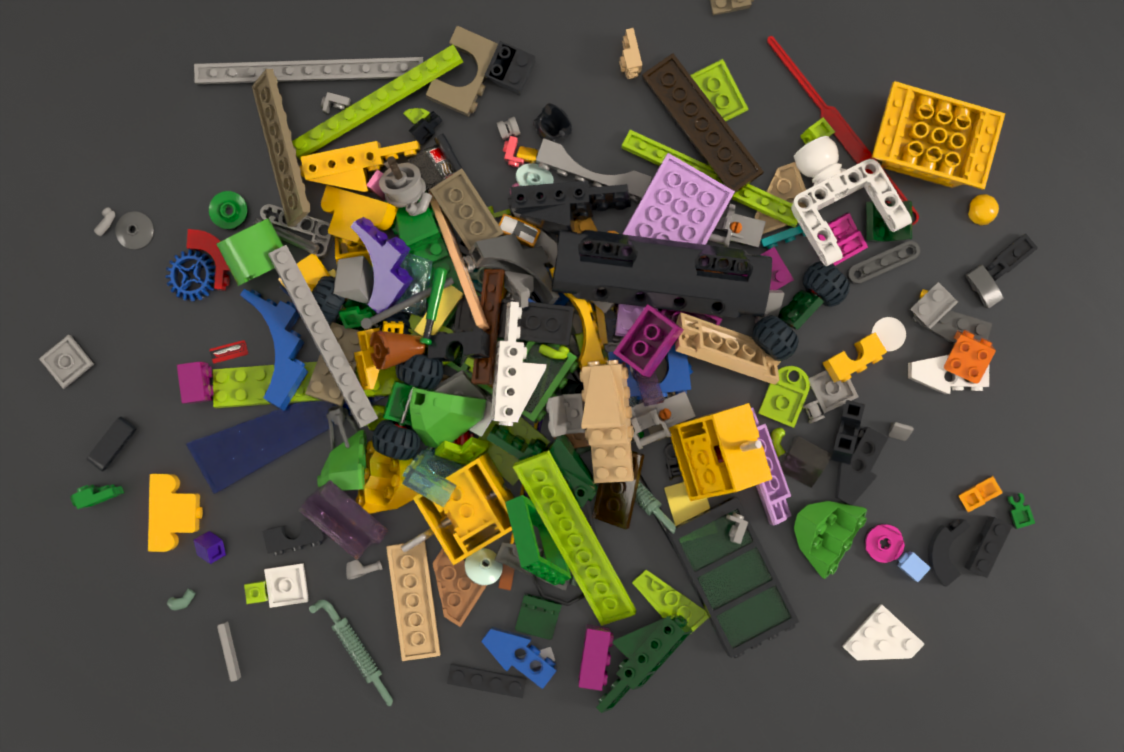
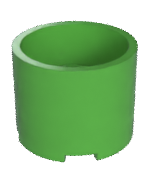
(249, 250)

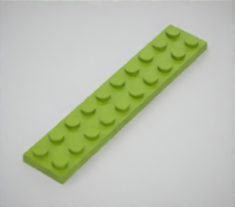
(249, 384)
(574, 538)

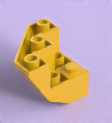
(384, 483)

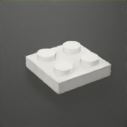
(286, 585)

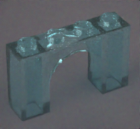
(428, 475)

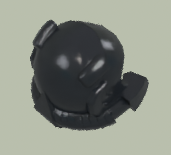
(552, 123)

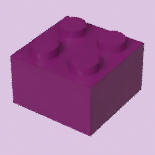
(195, 382)

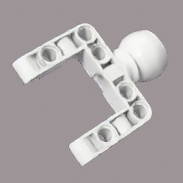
(820, 162)

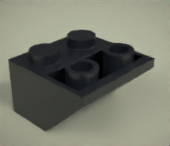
(510, 67)

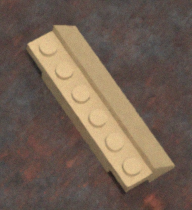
(725, 349)

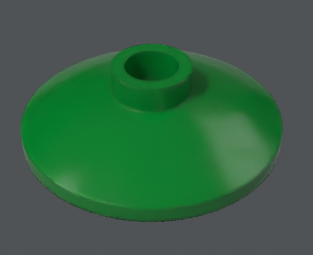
(221, 203)

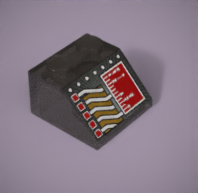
(432, 166)

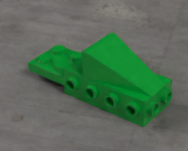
(426, 241)

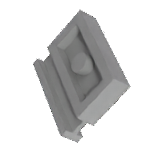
(934, 305)

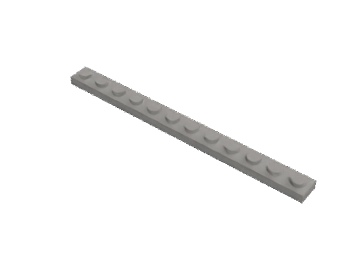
(305, 70)

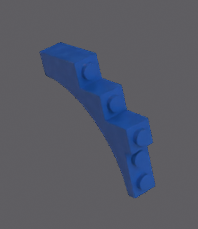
(287, 343)

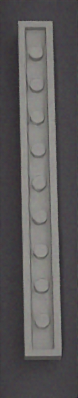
(322, 336)

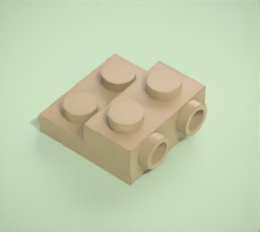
(630, 61)

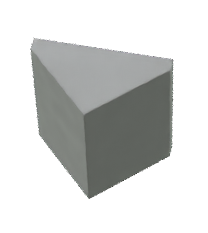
(354, 279)

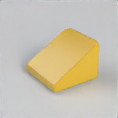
(528, 154)

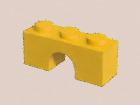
(868, 350)

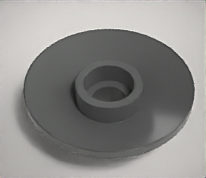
(142, 235)

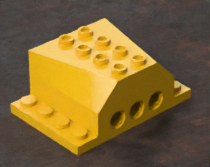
(937, 137)

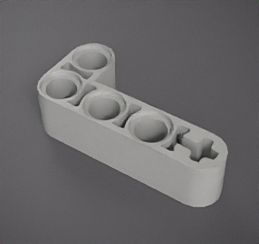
(314, 231)

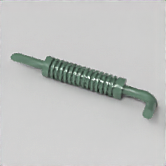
(645, 500)
(354, 647)

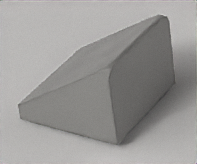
(900, 431)

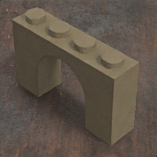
(464, 98)

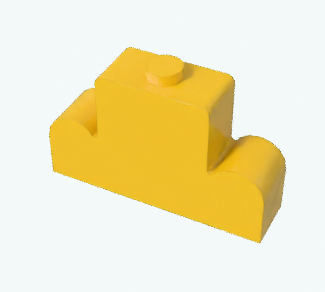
(349, 207)
(170, 512)

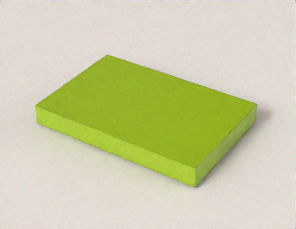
(721, 89)

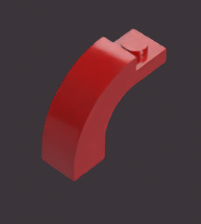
(207, 242)

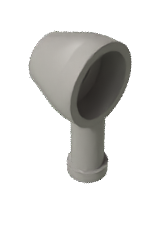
(355, 569)

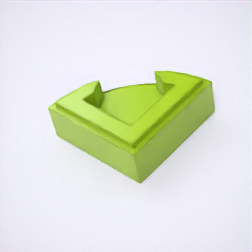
(416, 114)

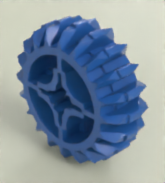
(187, 280)

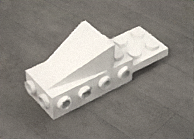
(522, 376)

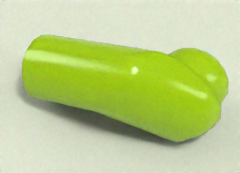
(552, 353)
(776, 437)

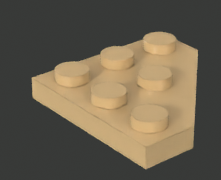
(786, 185)

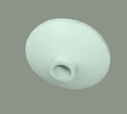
(533, 175)
(480, 574)

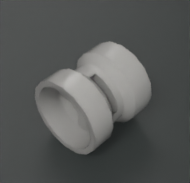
(512, 126)

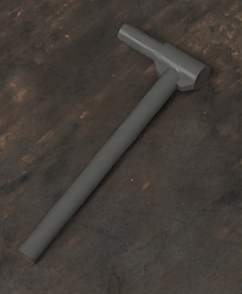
(367, 323)

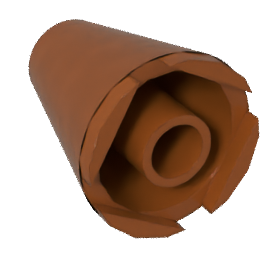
(394, 348)

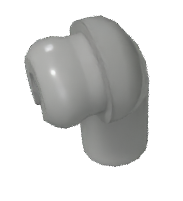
(421, 207)

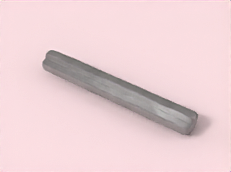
(294, 239)

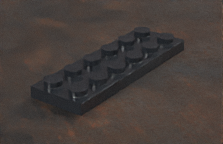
(537, 324)

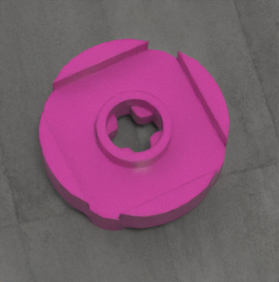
(879, 533)

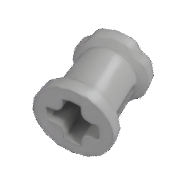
(813, 411)

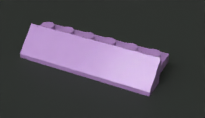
(775, 491)

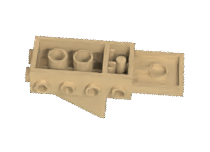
(608, 420)

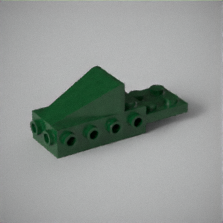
(563, 452)
(646, 653)

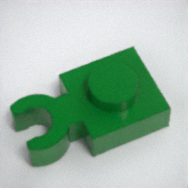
(1021, 514)

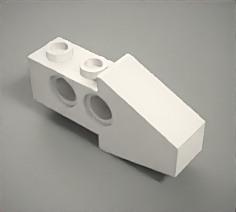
(931, 374)

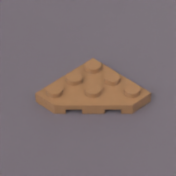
(455, 588)

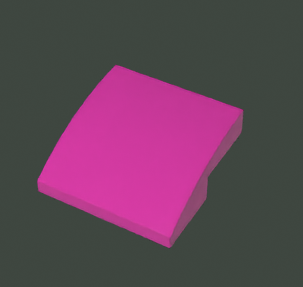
(847, 235)

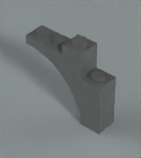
(507, 254)

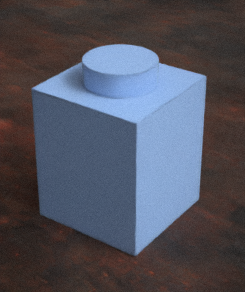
(913, 566)

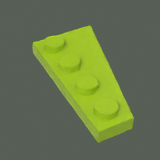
(668, 600)

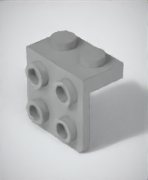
(565, 414)

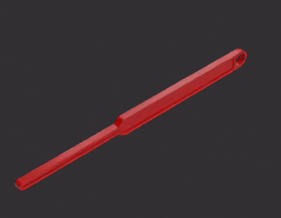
(843, 132)

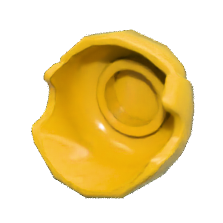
(983, 209)

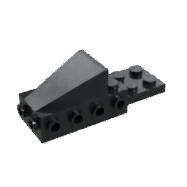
(557, 212)

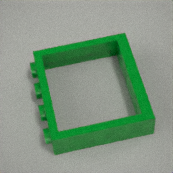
(522, 518)

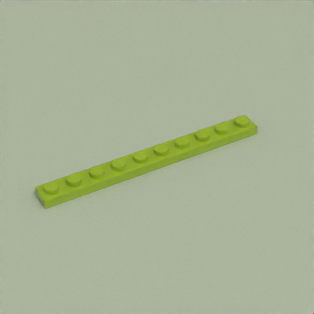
(377, 101)
(749, 195)

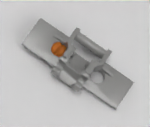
(739, 228)
(669, 413)

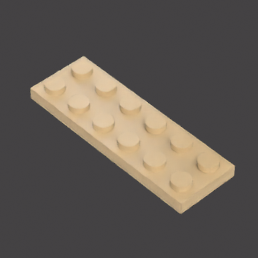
(413, 602)

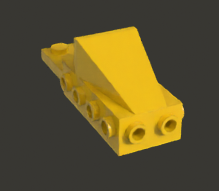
(351, 173)

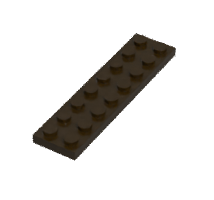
(702, 123)

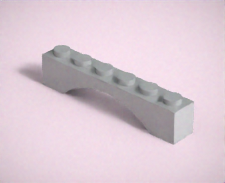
(554, 156)

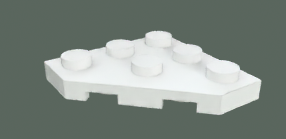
(882, 638)

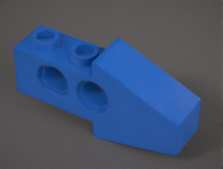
(503, 645)

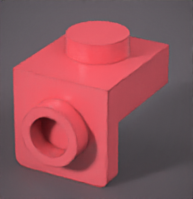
(510, 148)

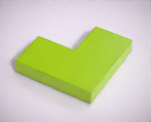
(462, 454)

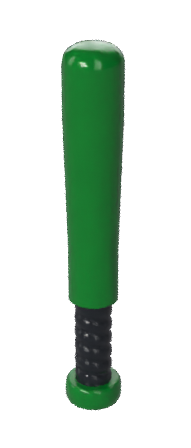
(435, 297)

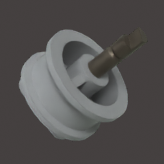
(402, 183)

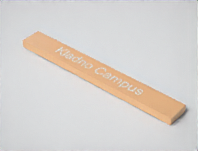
(459, 265)

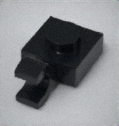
(423, 128)

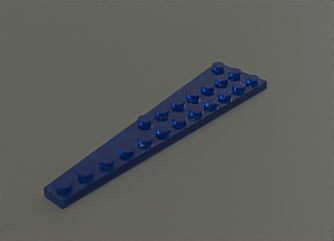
(255, 443)

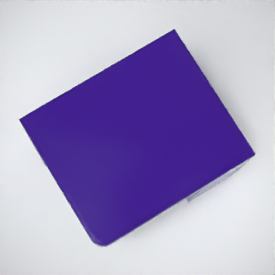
(209, 547)

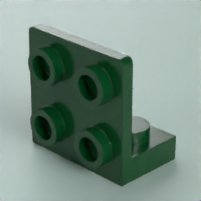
(879, 231)
(538, 616)

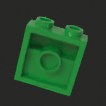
(90, 495)

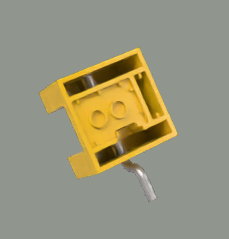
(720, 453)
(473, 513)

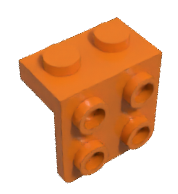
(969, 356)

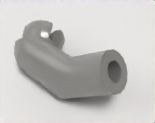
(109, 216)

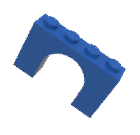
(676, 378)

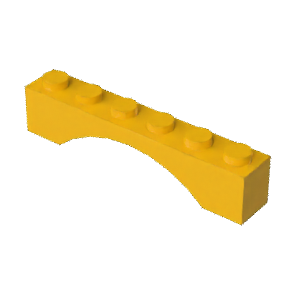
(591, 346)

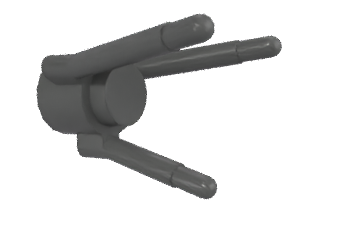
(337, 415)

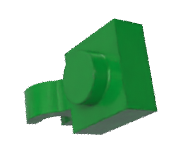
(352, 316)

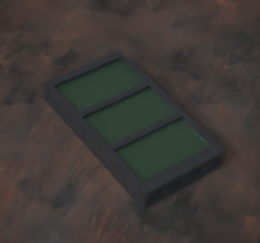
(732, 579)

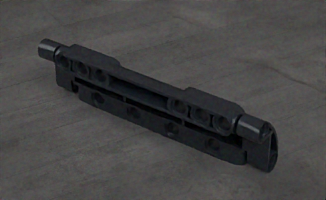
(661, 273)

